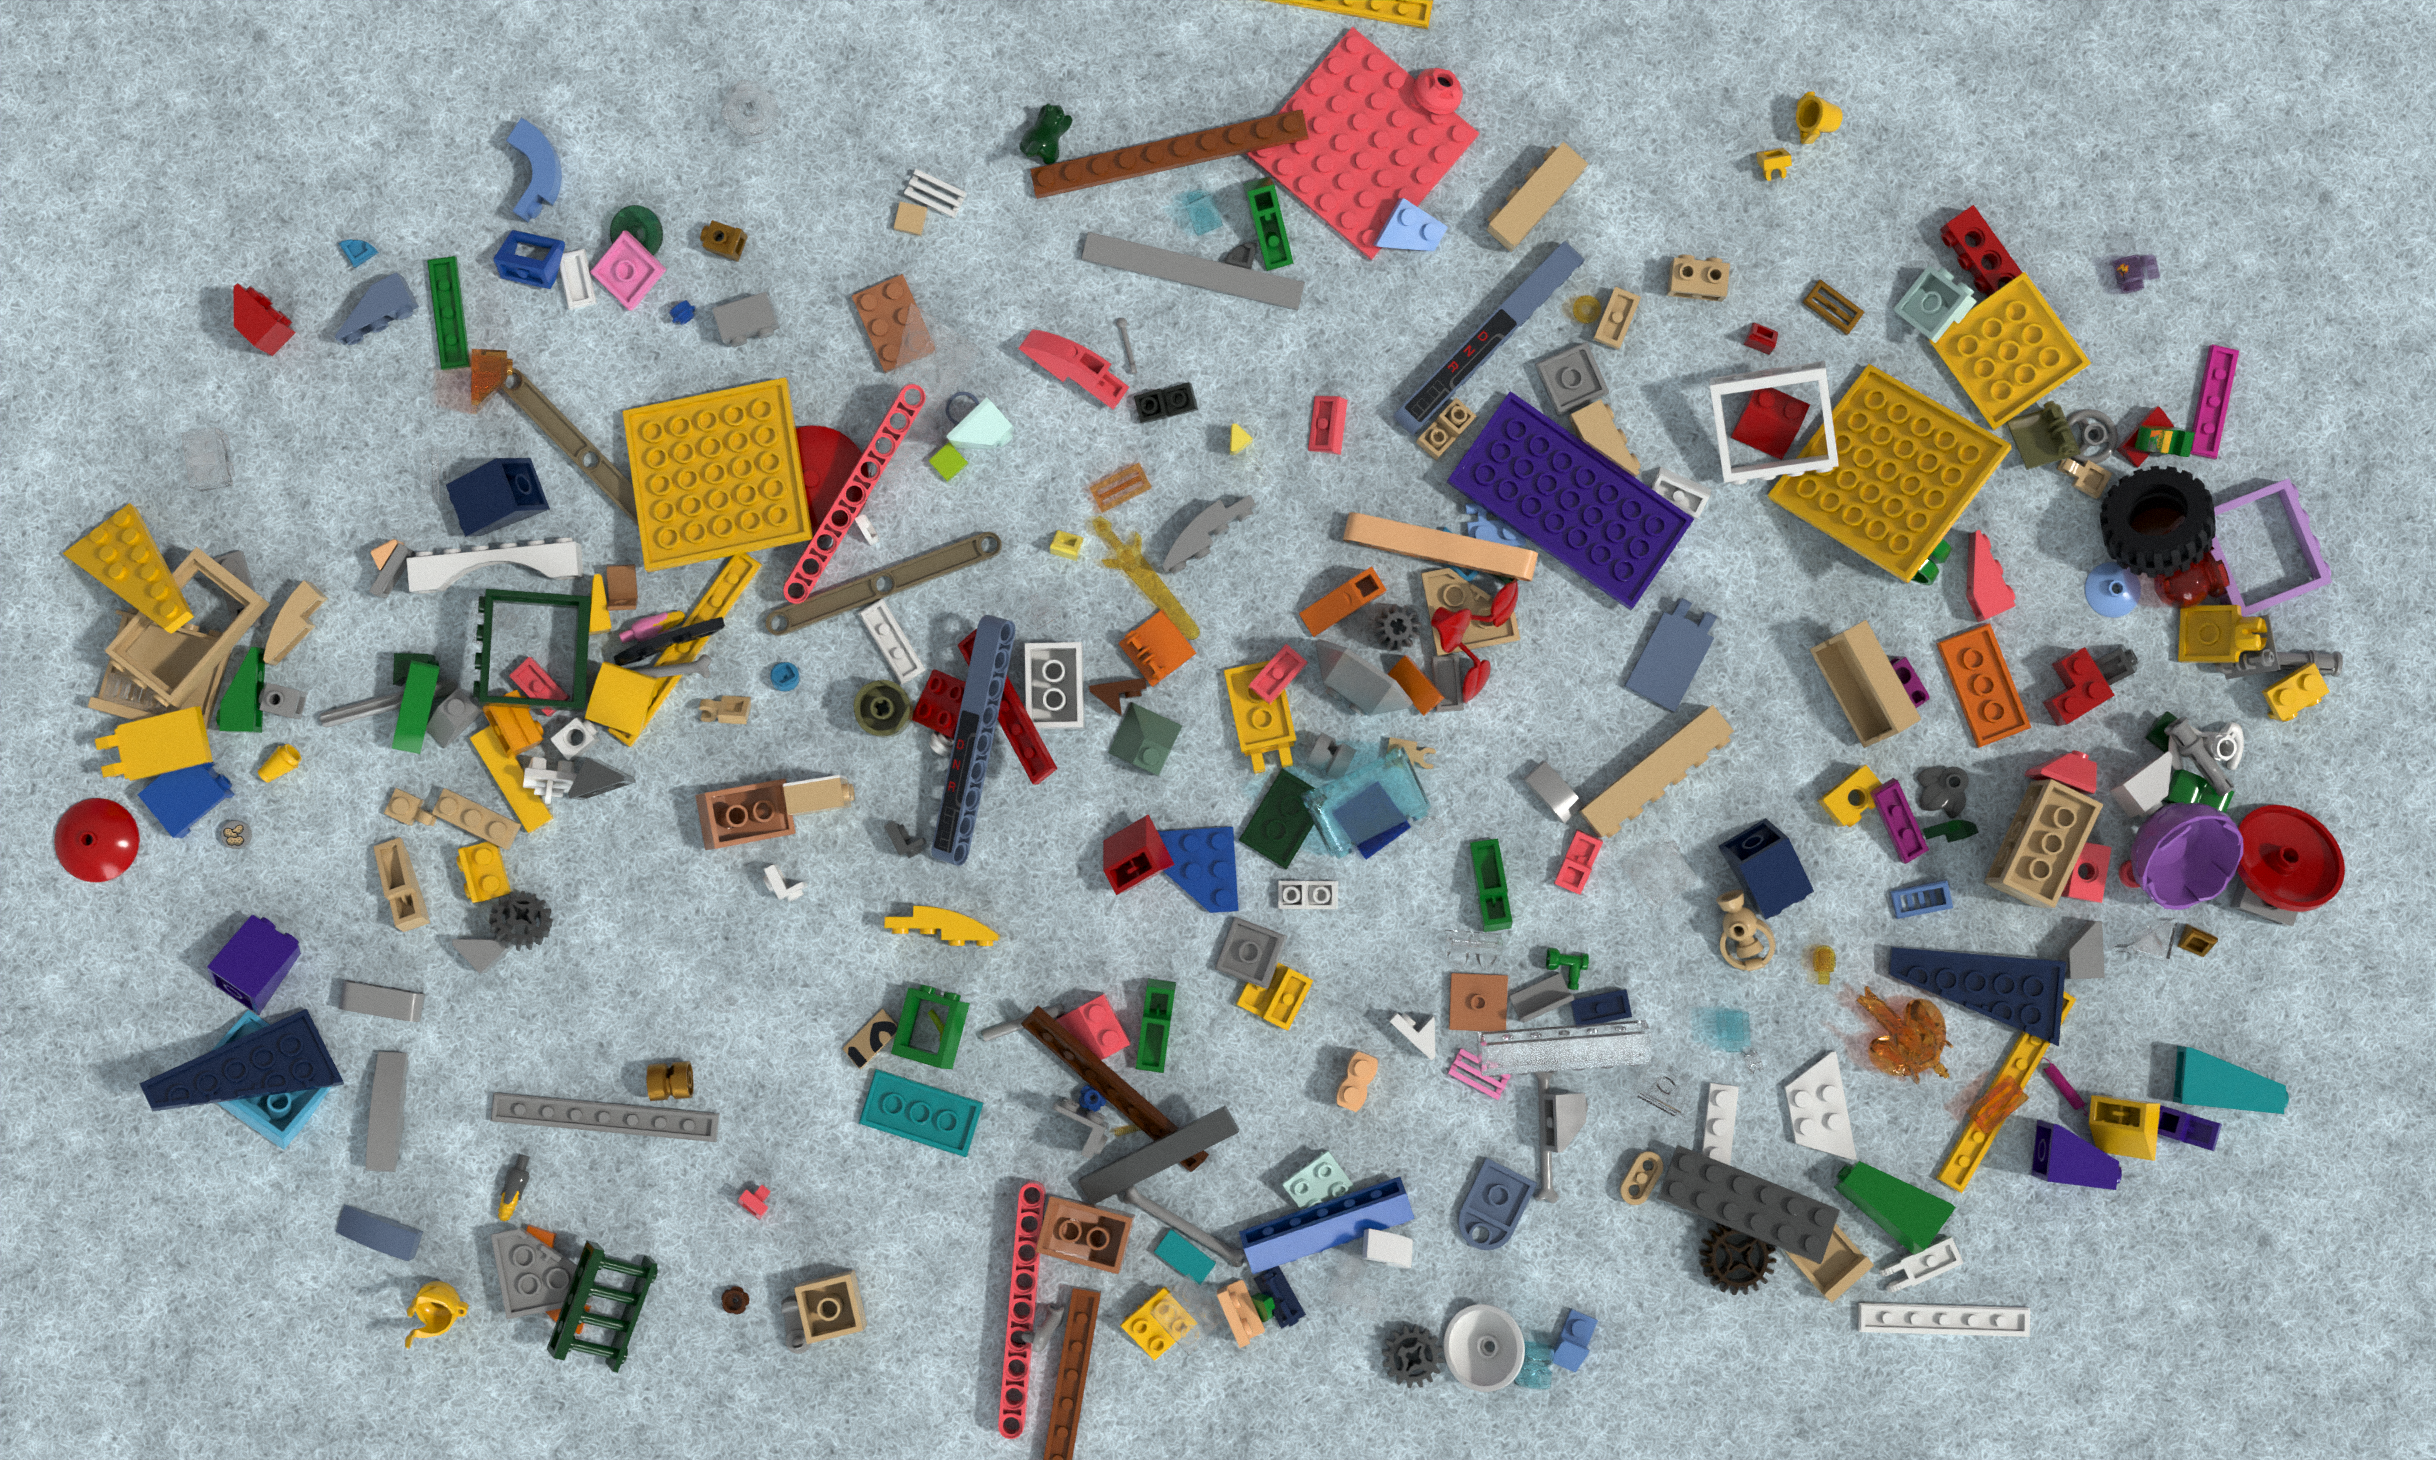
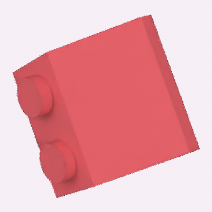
(1096, 1027)

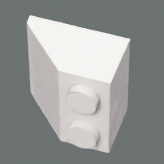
(2145, 788)

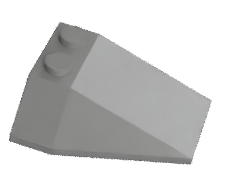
(1358, 681)

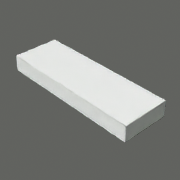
(892, 641)

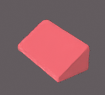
(1327, 424)

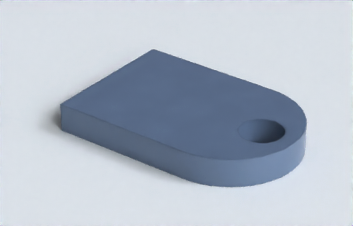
(1496, 1203)

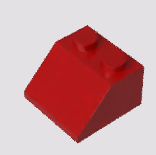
(1770, 421)

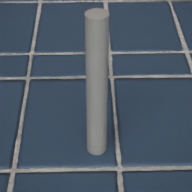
(1015, 1025)

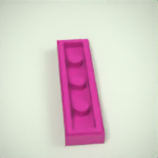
(2213, 401)

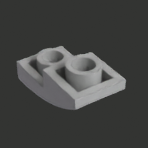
(1554, 791)

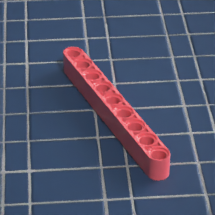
(852, 508)
(1018, 1322)

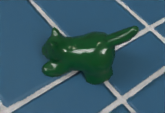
(1045, 135)

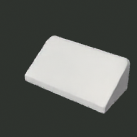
(1681, 492)

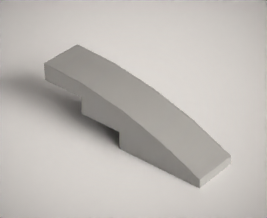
(386, 1112)

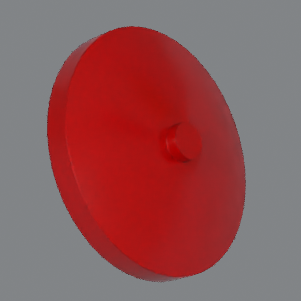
(826, 463)
(2289, 858)

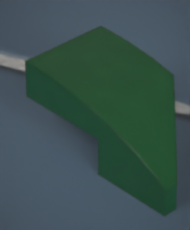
(1953, 830)

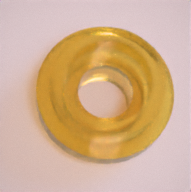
(1590, 301)

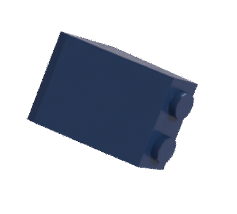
(497, 495)
(1767, 868)

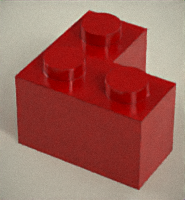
(2083, 689)

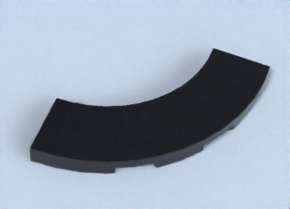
(657, 644)

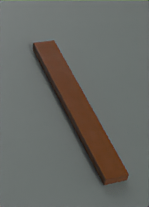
(1103, 1079)

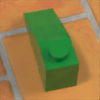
(1268, 223)
(240, 704)

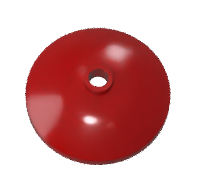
(113, 843)

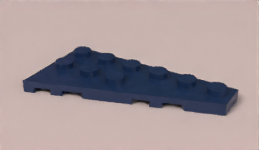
(2003, 987)
(264, 1063)

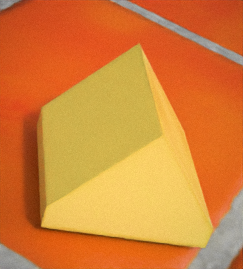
(1238, 439)
(1066, 545)

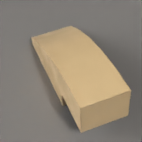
(293, 622)
(401, 885)

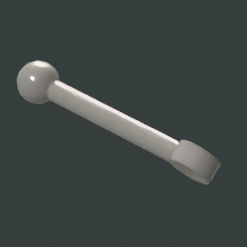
(1122, 323)

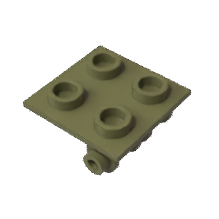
(2043, 436)

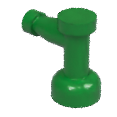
(1574, 962)

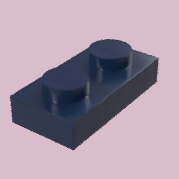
(1601, 1007)

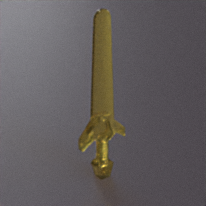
(1138, 569)

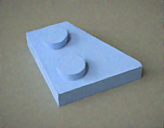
(1410, 229)

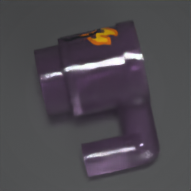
(2130, 272)

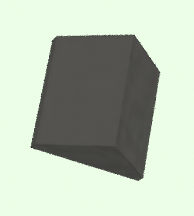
(597, 778)

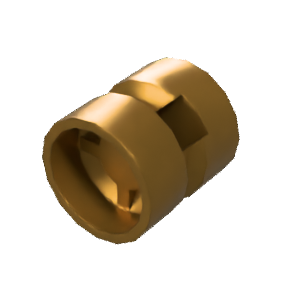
(668, 1081)

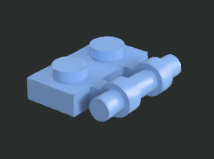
(1491, 530)

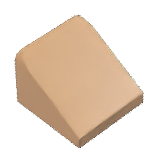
(383, 553)

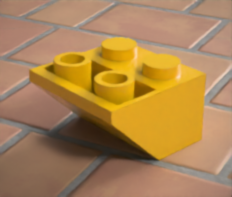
(2124, 1126)

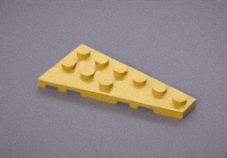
(131, 565)

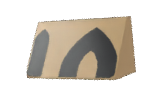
(871, 1039)

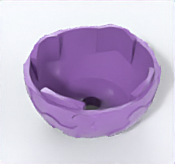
(2185, 854)

